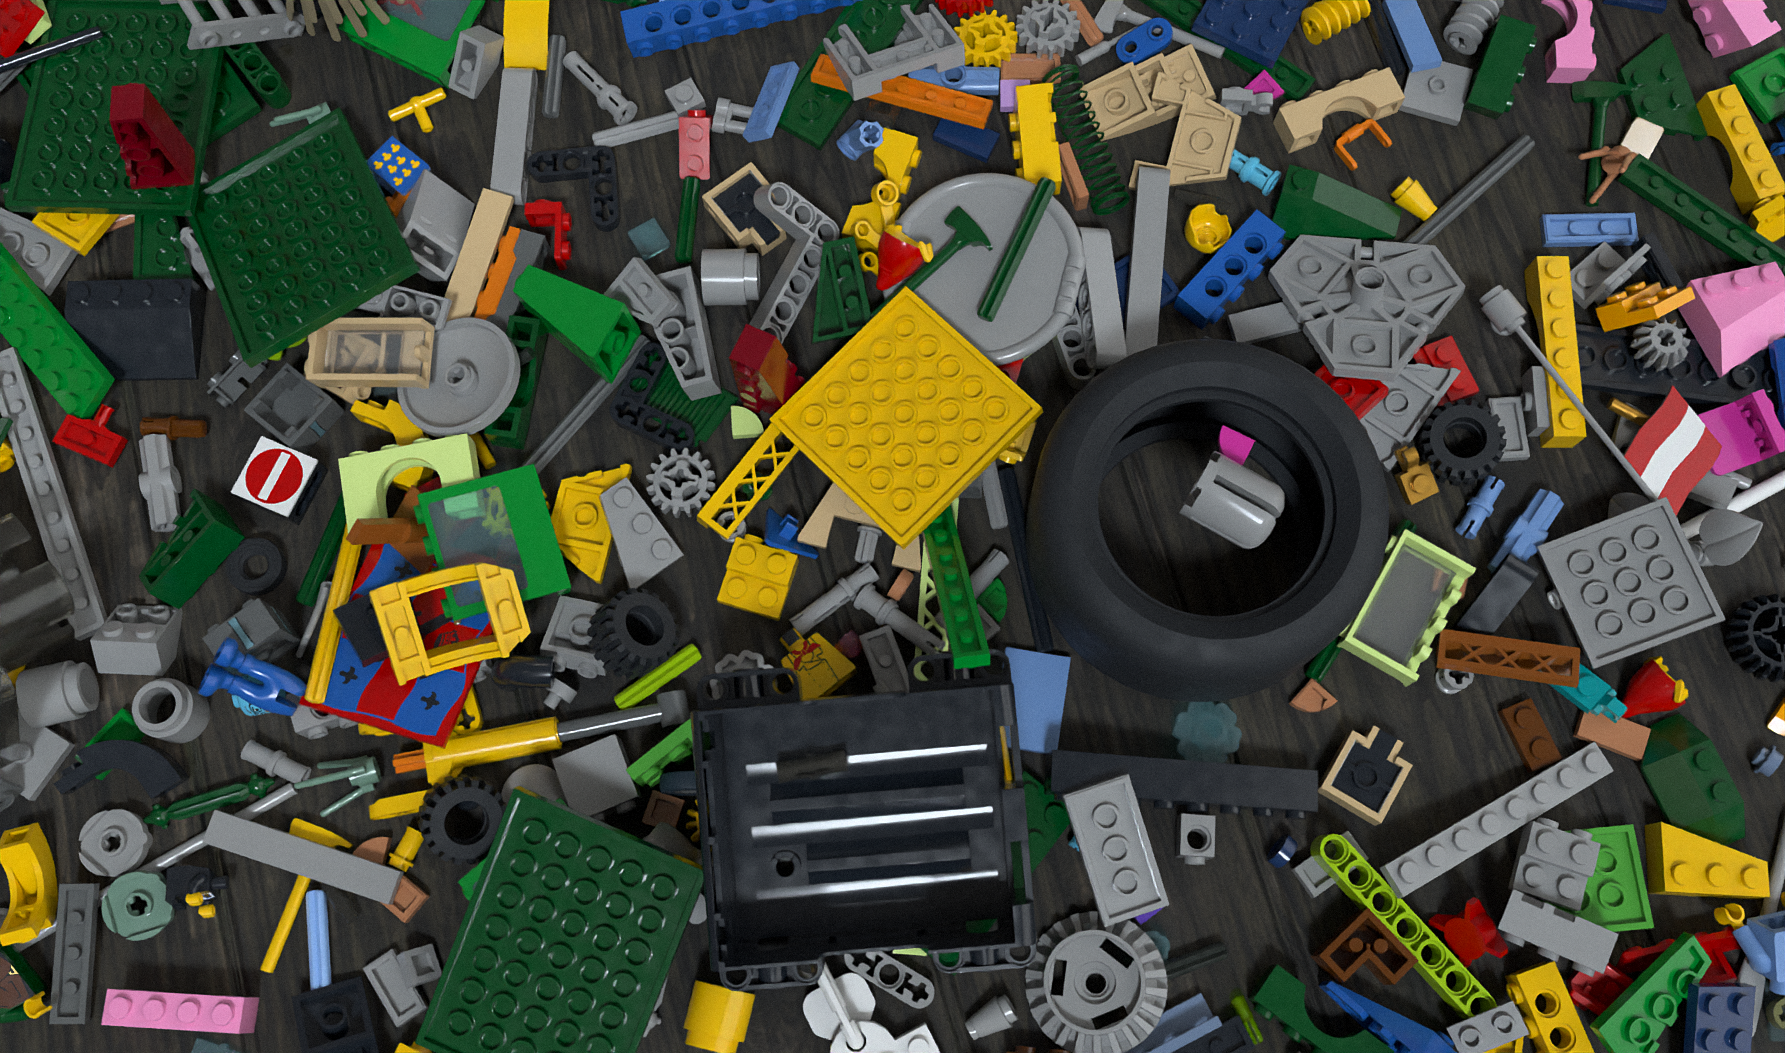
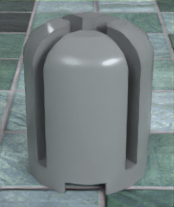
(1234, 502)

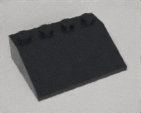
(140, 326)

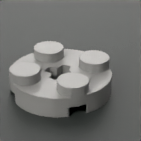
(95, 844)

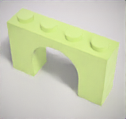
(368, 475)

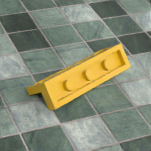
(739, 476)

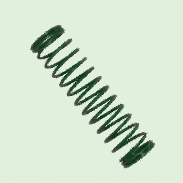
(1072, 79)

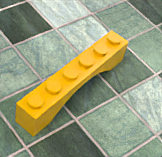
(1552, 304)

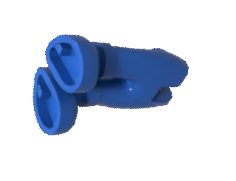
(261, 696)

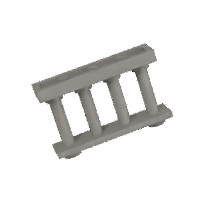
(239, 30)

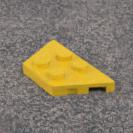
(581, 520)

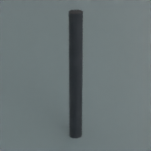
(50, 48)

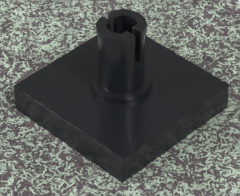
(363, 631)

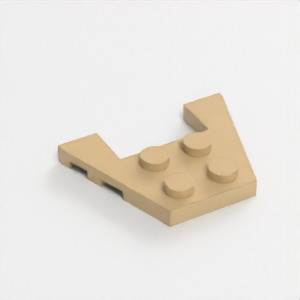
(1202, 136)
(839, 505)

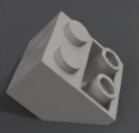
(137, 640)

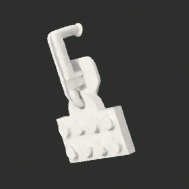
(843, 1013)

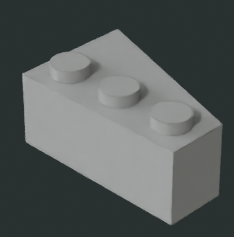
(1557, 933)

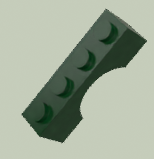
(512, 425)
(1282, 998)

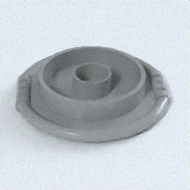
(1046, 281)

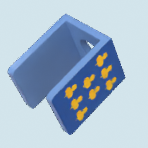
(396, 167)

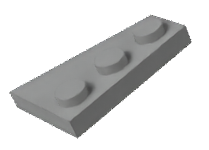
(639, 537)

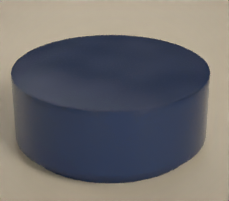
(1282, 851)

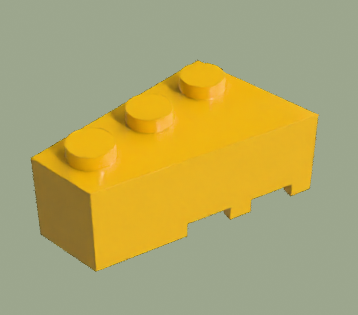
(1035, 134)
(1699, 867)

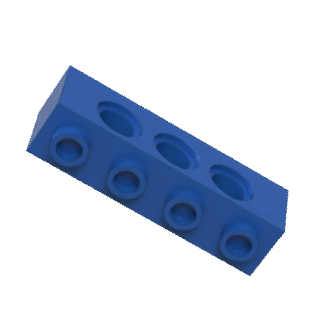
(1257, 233)

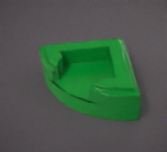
(994, 600)

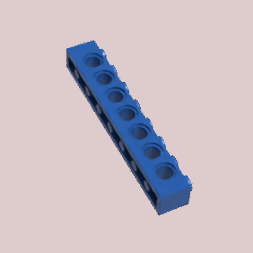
(670, 14)

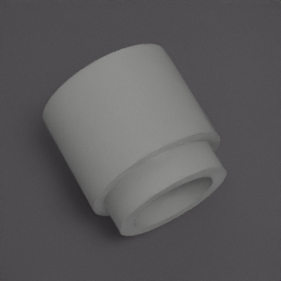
(729, 276)
(56, 693)
(187, 720)

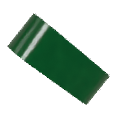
(263, 78)

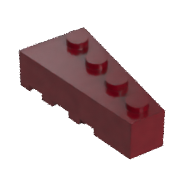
(149, 140)
(763, 371)

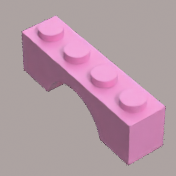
(1571, 57)
(180, 1011)

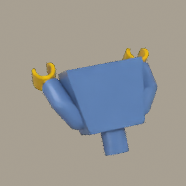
(1761, 941)

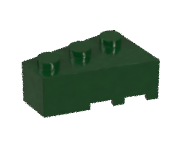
(1500, 67)
(192, 552)

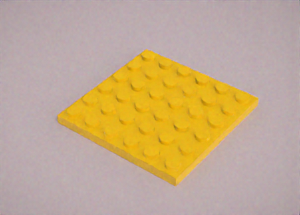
(906, 417)

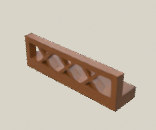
(1508, 652)

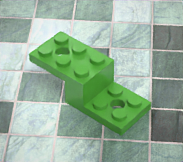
(670, 751)

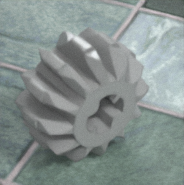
(1660, 343)

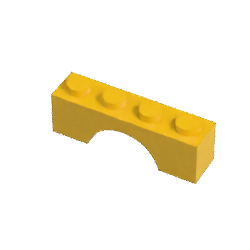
(894, 160)
(1752, 165)

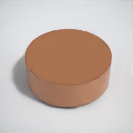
(900, 585)

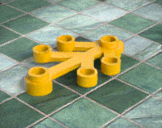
(887, 215)

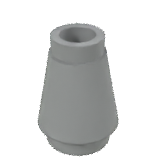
(992, 1017)

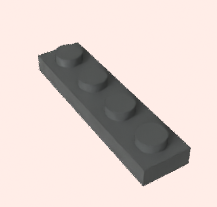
(74, 953)

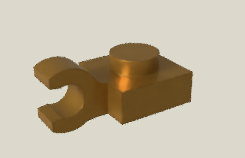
(1416, 478)

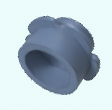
(1766, 760)

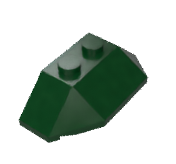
(1692, 782)

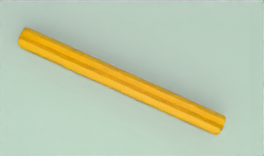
(330, 629)

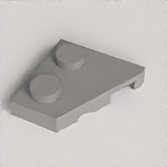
(641, 292)

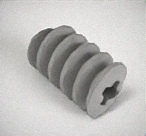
(1471, 24)

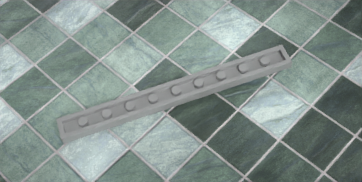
(48, 495)

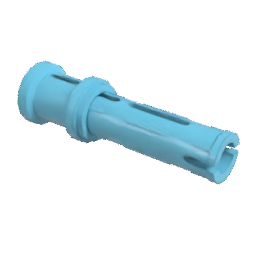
(1254, 172)

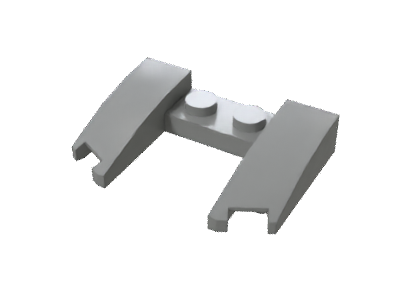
(933, 45)

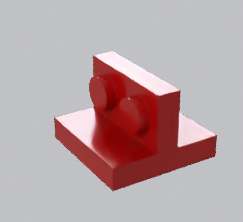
(1357, 393)

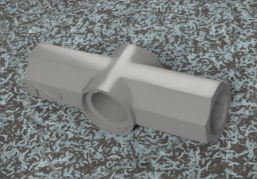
(159, 482)

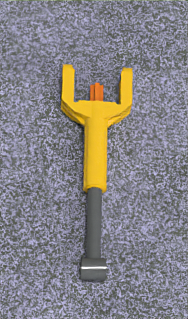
(515, 742)

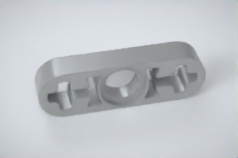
(907, 995)

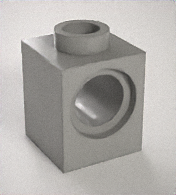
(1205, 827)

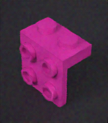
(1746, 432)

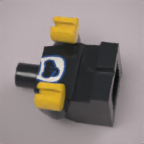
(194, 887)

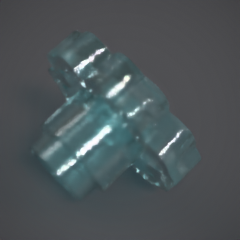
(1206, 732)

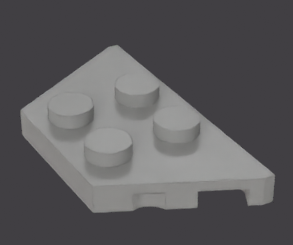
(1405, 408)

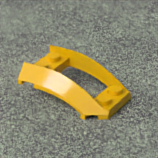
(403, 636)

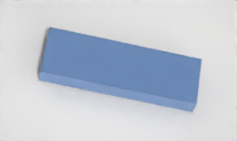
(1412, 34)
(771, 102)
(1588, 229)

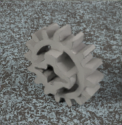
(1047, 28)
(668, 480)

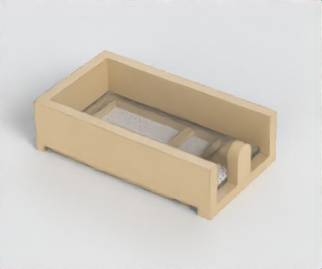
(371, 353)

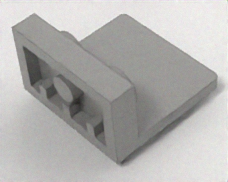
(1602, 273)

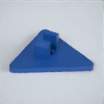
(783, 534)

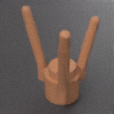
(1613, 162)

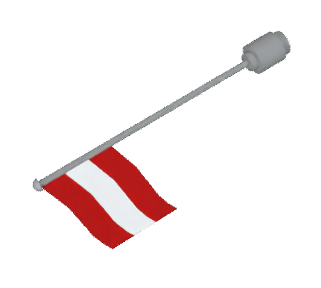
(1666, 452)

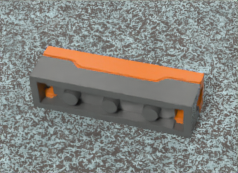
(515, 253)

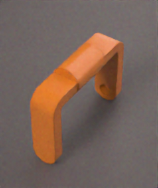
(1353, 133)

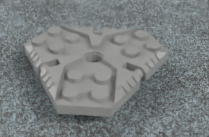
(1368, 309)

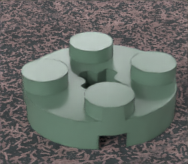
(128, 922)

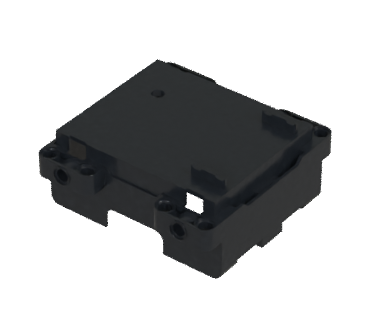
(878, 851)

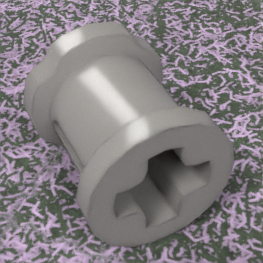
(1448, 684)

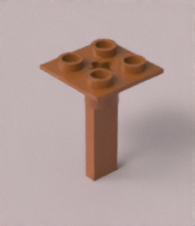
(400, 532)

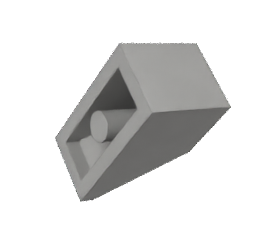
(475, 60)

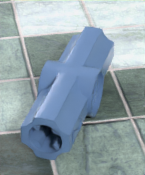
(971, 79)
(1529, 527)

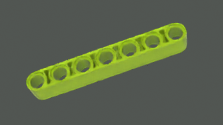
(1395, 909)

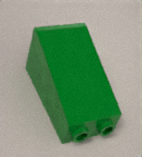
(582, 320)

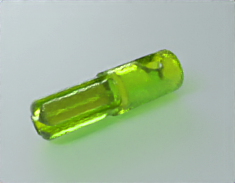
(1242, 1009)

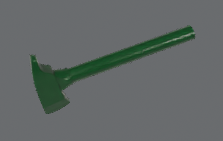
(1601, 95)
(966, 234)

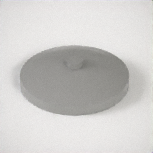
(470, 380)

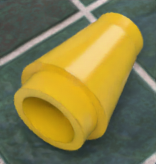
(1414, 199)

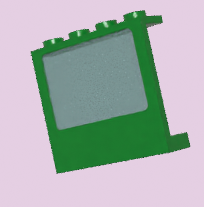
(419, 33)
(494, 523)

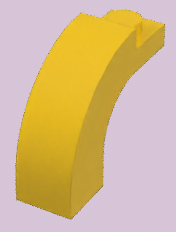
(396, 422)
(31, 883)

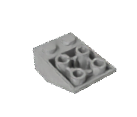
(435, 225)

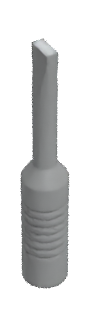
(1098, 49)

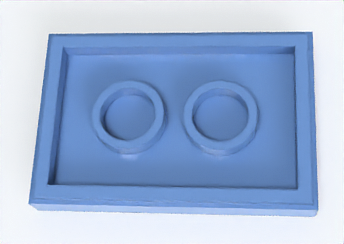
(1039, 698)

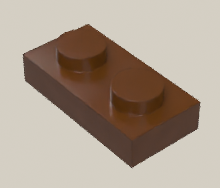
(1529, 735)

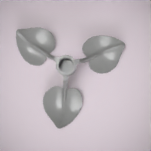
(1723, 532)

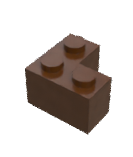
(1366, 942)

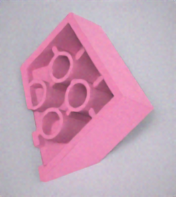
(1736, 314)

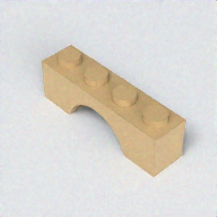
(1370, 96)

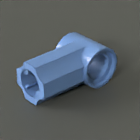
(860, 139)

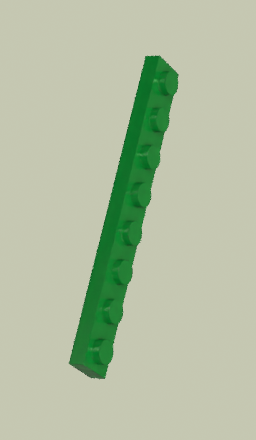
(955, 593)

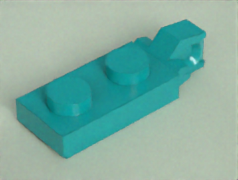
(1593, 696)

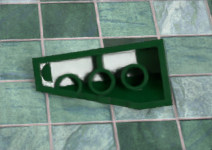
(1328, 208)

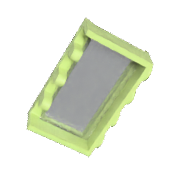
(1406, 606)

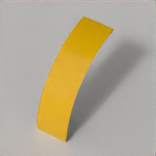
(526, 34)

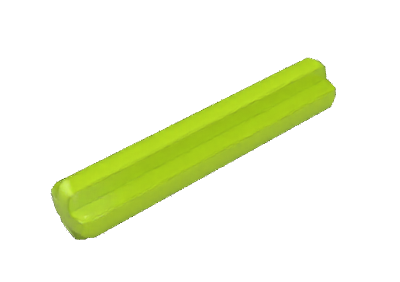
(658, 677)

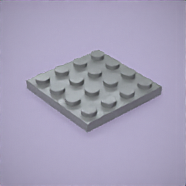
(1630, 583)

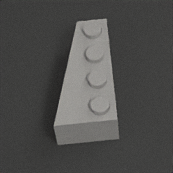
(687, 336)

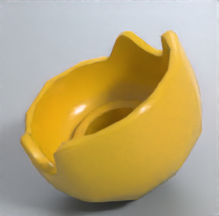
(1207, 229)

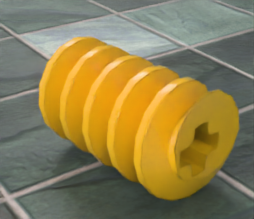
(1330, 16)

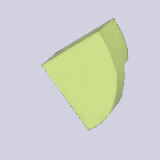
(745, 423)

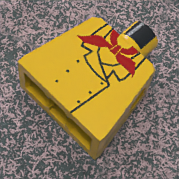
(817, 663)

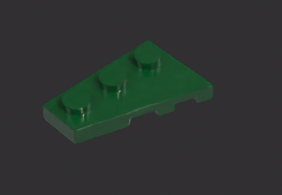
(159, 249)

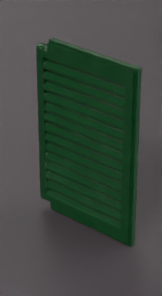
(669, 397)

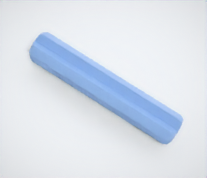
(318, 939)

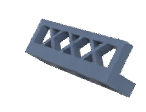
(1180, 1027)

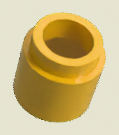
(717, 1017)

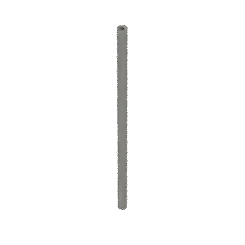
(187, 848)

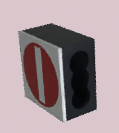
(279, 480)

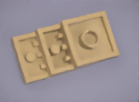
(1125, 95)

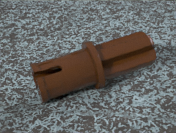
(173, 427)

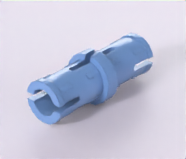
(1480, 507)

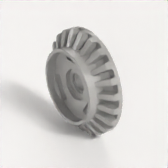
(1069, 1017)

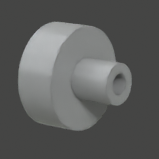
(559, 692)

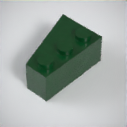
(840, 293)

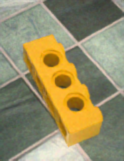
(1559, 1013)

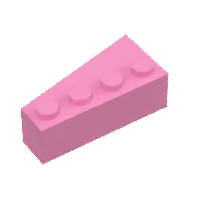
(1732, 24)

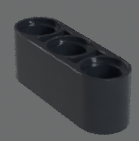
(1497, 596)

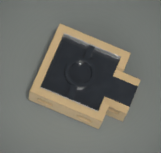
(734, 210)
(1366, 774)

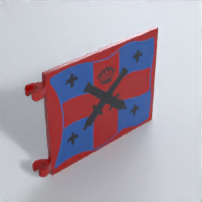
(371, 696)

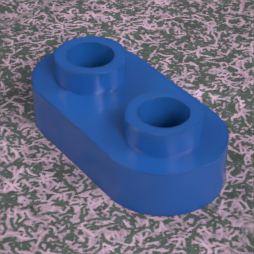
(1146, 43)

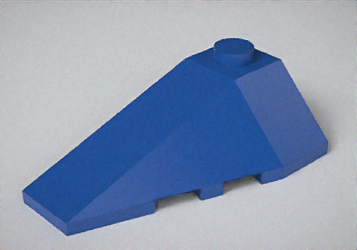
(1386, 1025)

